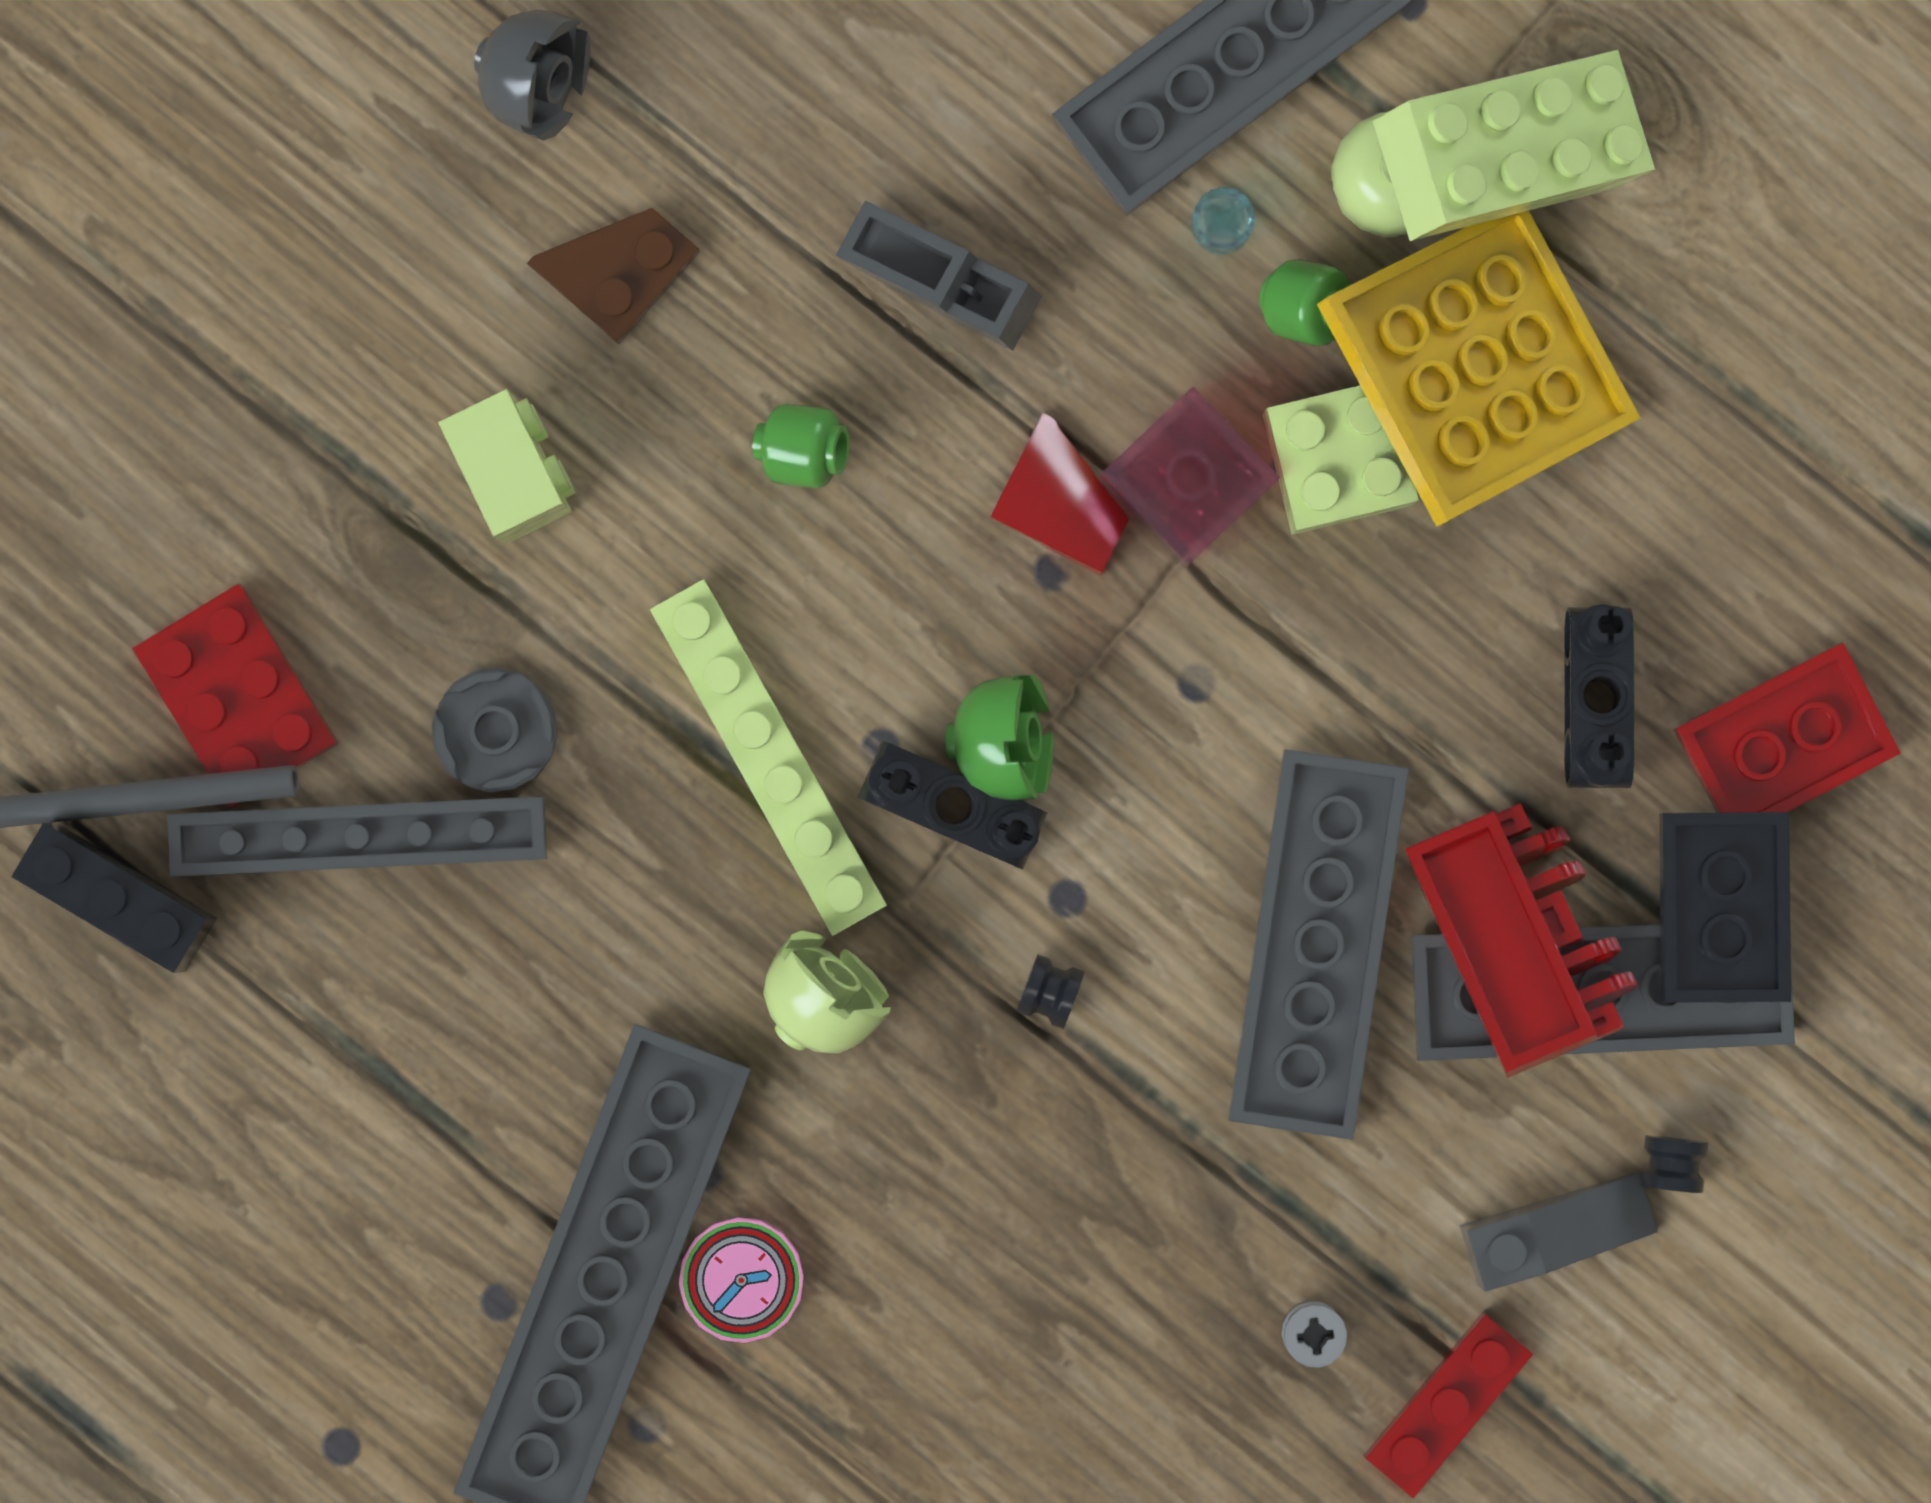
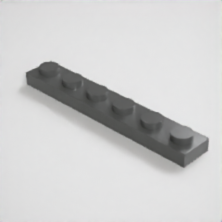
(357, 836)

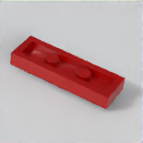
(1448, 1405)

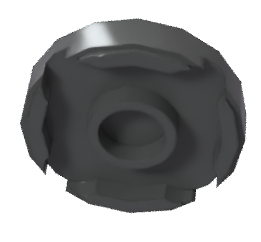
(494, 730)

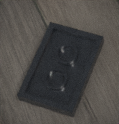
(1725, 907)

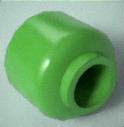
(1292, 296)
(801, 446)

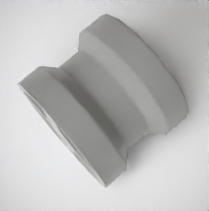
(1302, 1323)

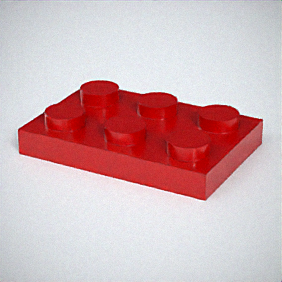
(234, 689)
(1788, 737)

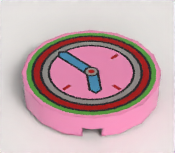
(741, 1279)

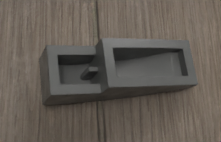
(939, 275)

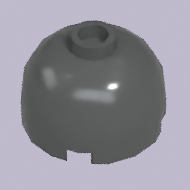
(530, 70)

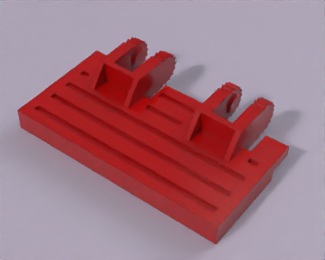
(1510, 936)

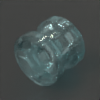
(1214, 229)

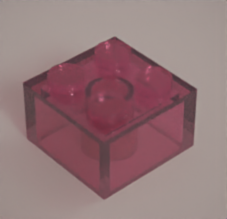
(1189, 477)

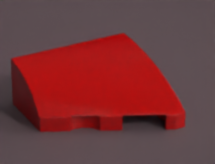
(1061, 501)

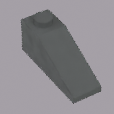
(1557, 1231)

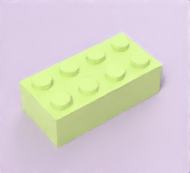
(1513, 144)

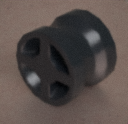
(1050, 991)
(1674, 1164)

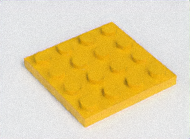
(1478, 363)

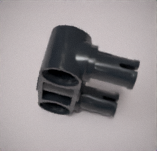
(1602, 651)
(910, 788)

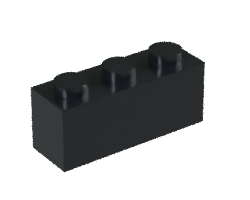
(114, 897)

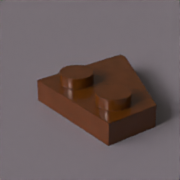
(618, 269)

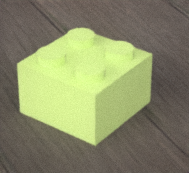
(1335, 461)
(506, 465)

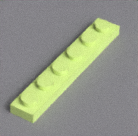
(768, 757)

